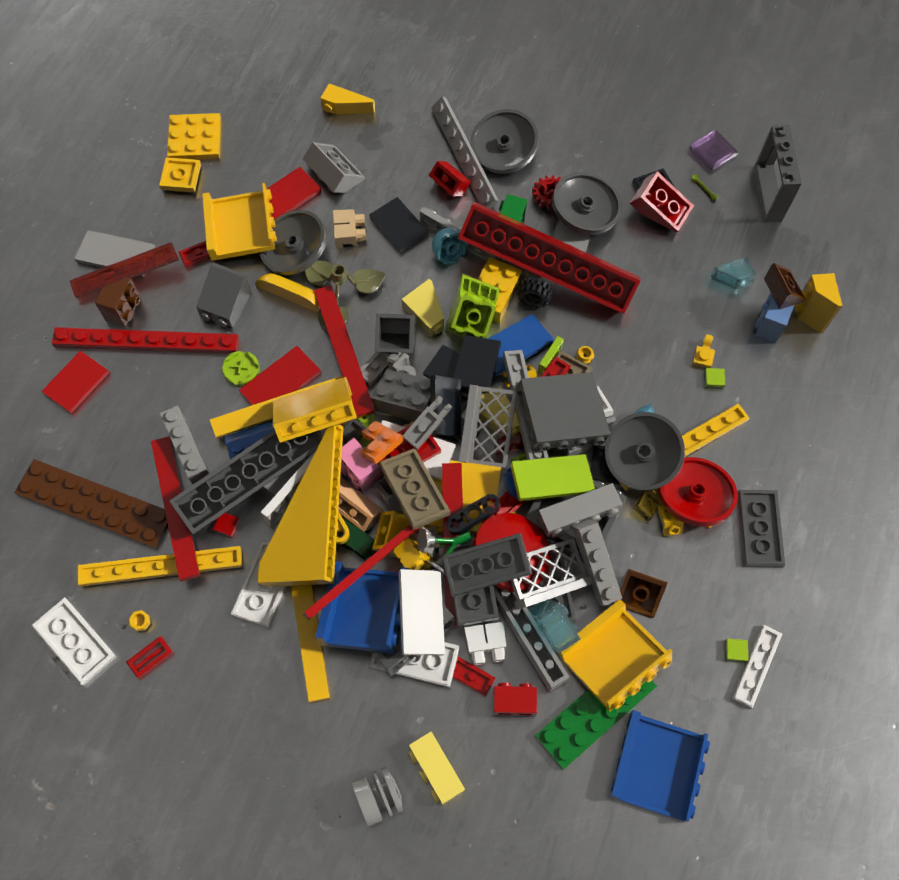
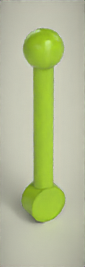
(695, 178)

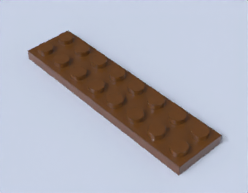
(93, 503)

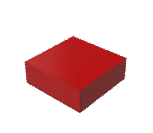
(226, 525)

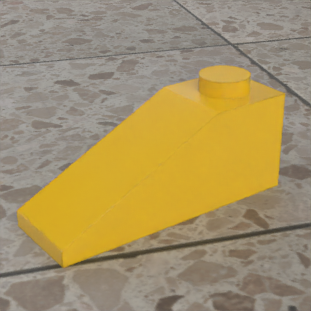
(345, 102)

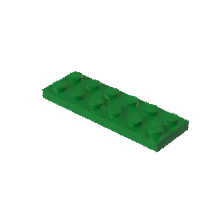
(583, 724)

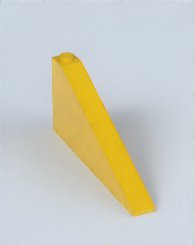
(307, 534)

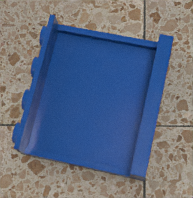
(364, 614)
(659, 767)

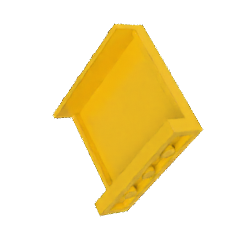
(239, 224)
(313, 409)
(477, 482)
(615, 656)

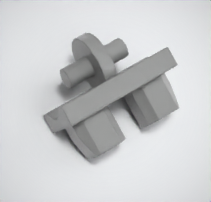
(400, 363)

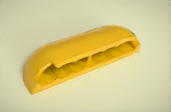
(288, 290)

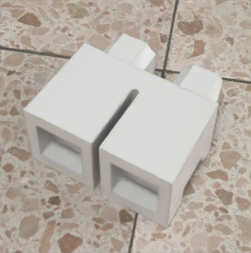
(478, 647)

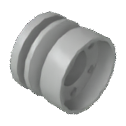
(377, 796)

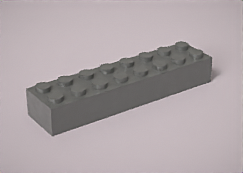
(241, 478)

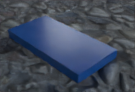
(525, 336)

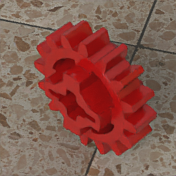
(546, 188)

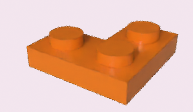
(382, 441)

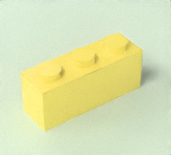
(435, 768)

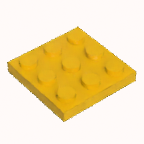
(194, 136)

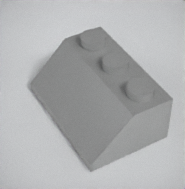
(332, 167)

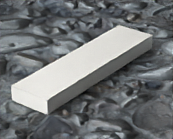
(756, 666)

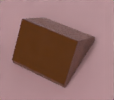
(783, 286)
(642, 592)

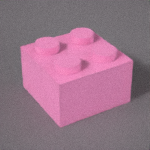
(359, 469)

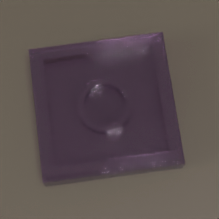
(713, 150)

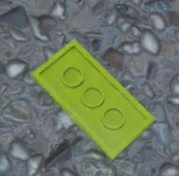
(552, 477)

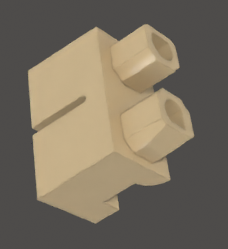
(345, 227)

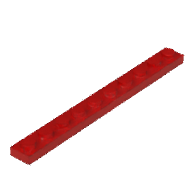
(145, 340)

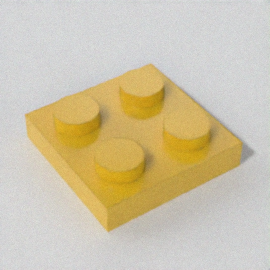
(180, 174)

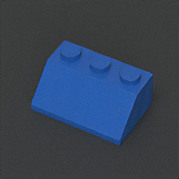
(245, 438)

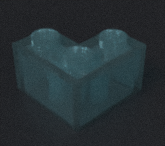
(555, 624)

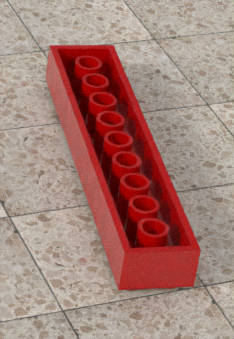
(549, 257)

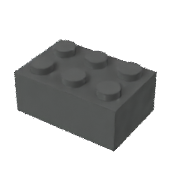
(401, 395)

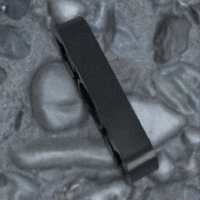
(473, 522)

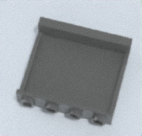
(564, 411)

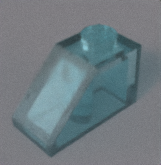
(735, 274)

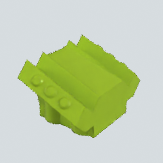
(472, 308)

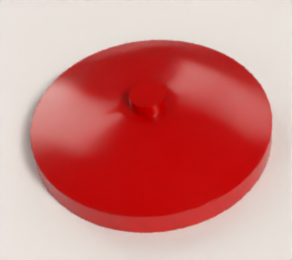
(700, 493)
(508, 524)

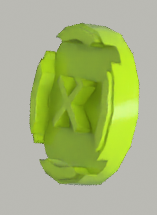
(240, 368)

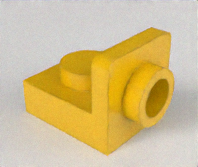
(671, 524)

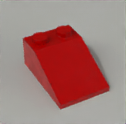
(661, 202)

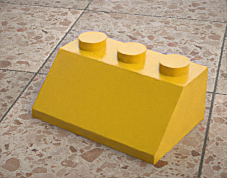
(822, 302)

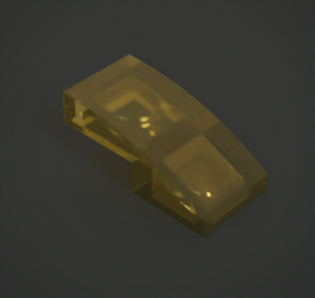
(648, 504)

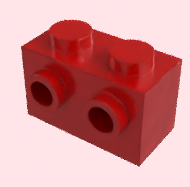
(449, 178)
(515, 700)

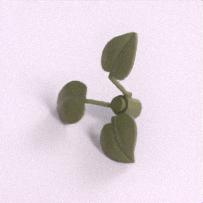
(366, 281)

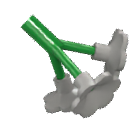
(430, 544)

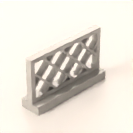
(471, 425)
(556, 588)

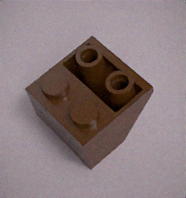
(118, 301)

